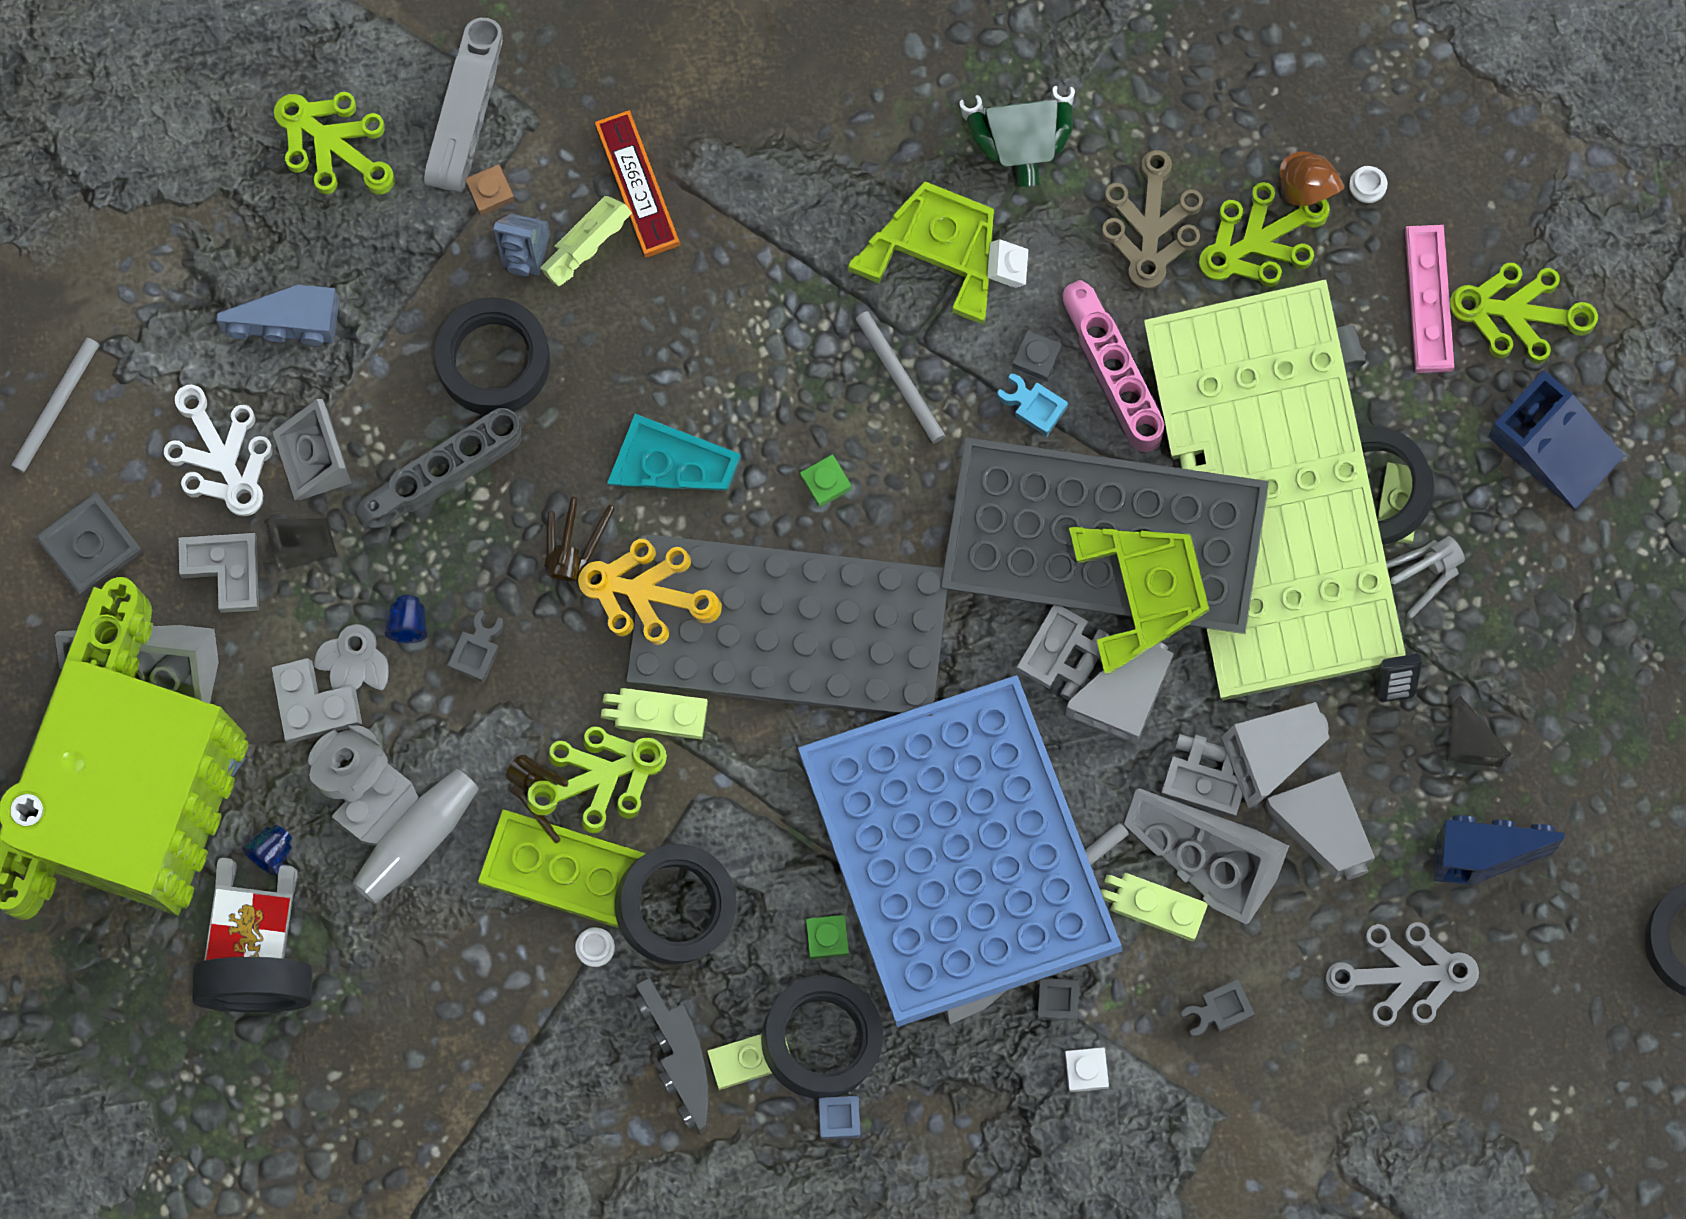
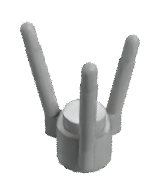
(1439, 557)

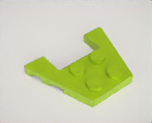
(943, 232)
(1159, 581)

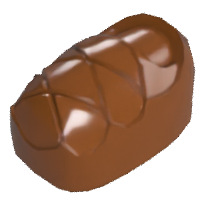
(1308, 178)

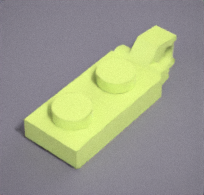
(584, 238)

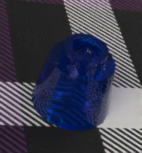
(406, 620)
(269, 849)

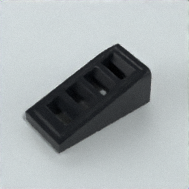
(1397, 677)

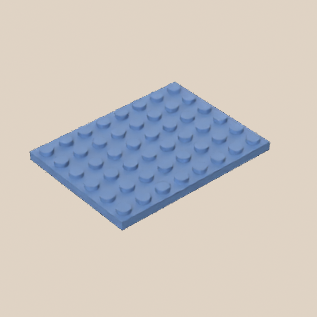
(958, 851)

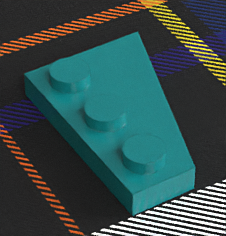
(671, 459)

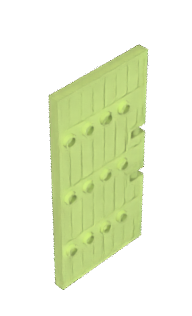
(1271, 401)

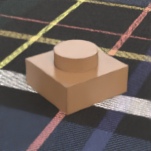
(489, 190)

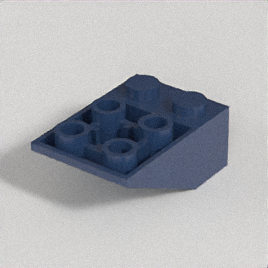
(1556, 440)
(1479, 851)

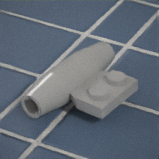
(401, 826)

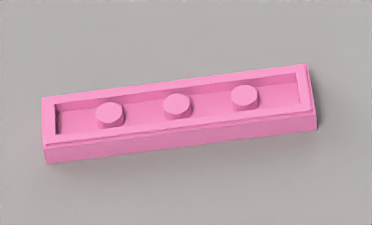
(1429, 299)

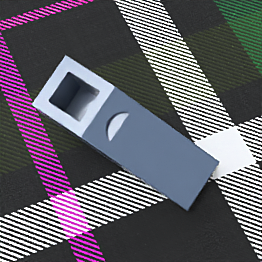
(522, 243)
(292, 313)

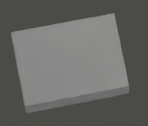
(311, 452)

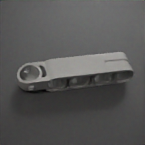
(464, 106)

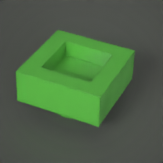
(825, 481)
(827, 937)

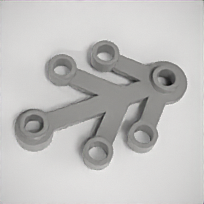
(1408, 974)

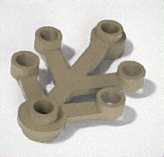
(1151, 226)

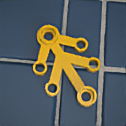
(643, 589)

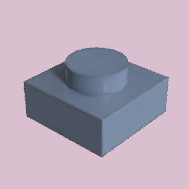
(839, 1117)

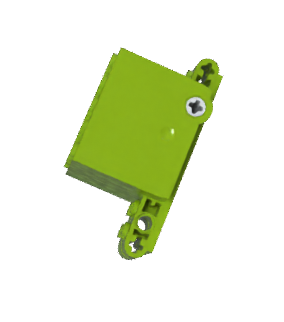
(117, 774)

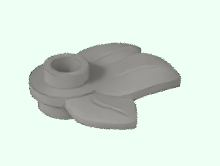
(352, 666)

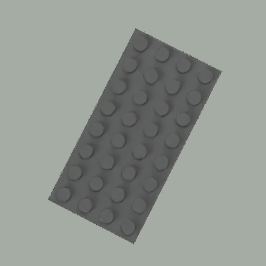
(1021, 500)
(796, 629)

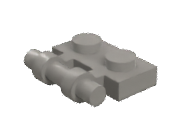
(1052, 647)
(1203, 785)

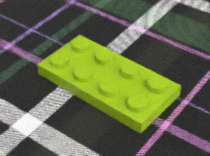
(570, 875)

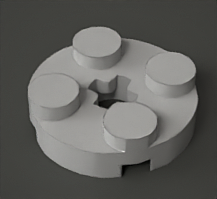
(357, 777)

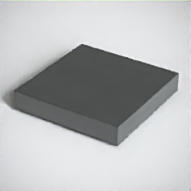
(89, 544)

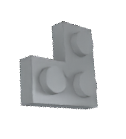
(232, 560)
(305, 710)

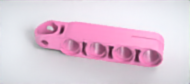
(1088, 312)

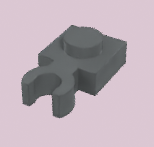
(475, 652)
(1223, 1007)

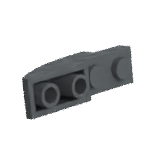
(685, 1068)

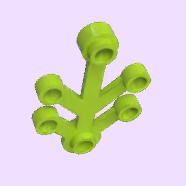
(329, 138)
(1259, 240)
(1517, 310)
(600, 774)

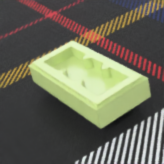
(1395, 493)
(739, 1062)

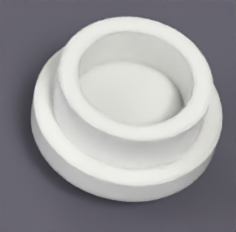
(1368, 184)
(595, 947)

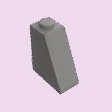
(1123, 699)
(1273, 747)
(1324, 825)

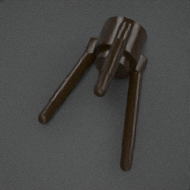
(564, 562)
(523, 774)

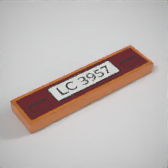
(637, 184)

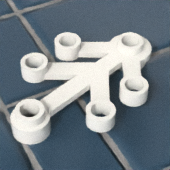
(221, 457)

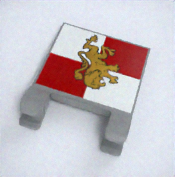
(249, 919)

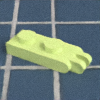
(657, 713)
(1155, 905)

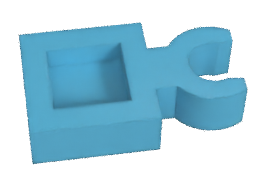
(1037, 407)

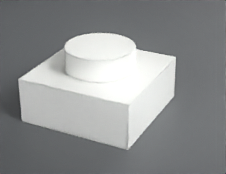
(1007, 263)
(1086, 1069)

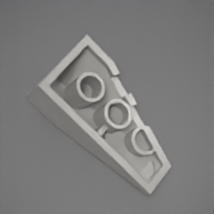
(174, 658)
(1217, 856)

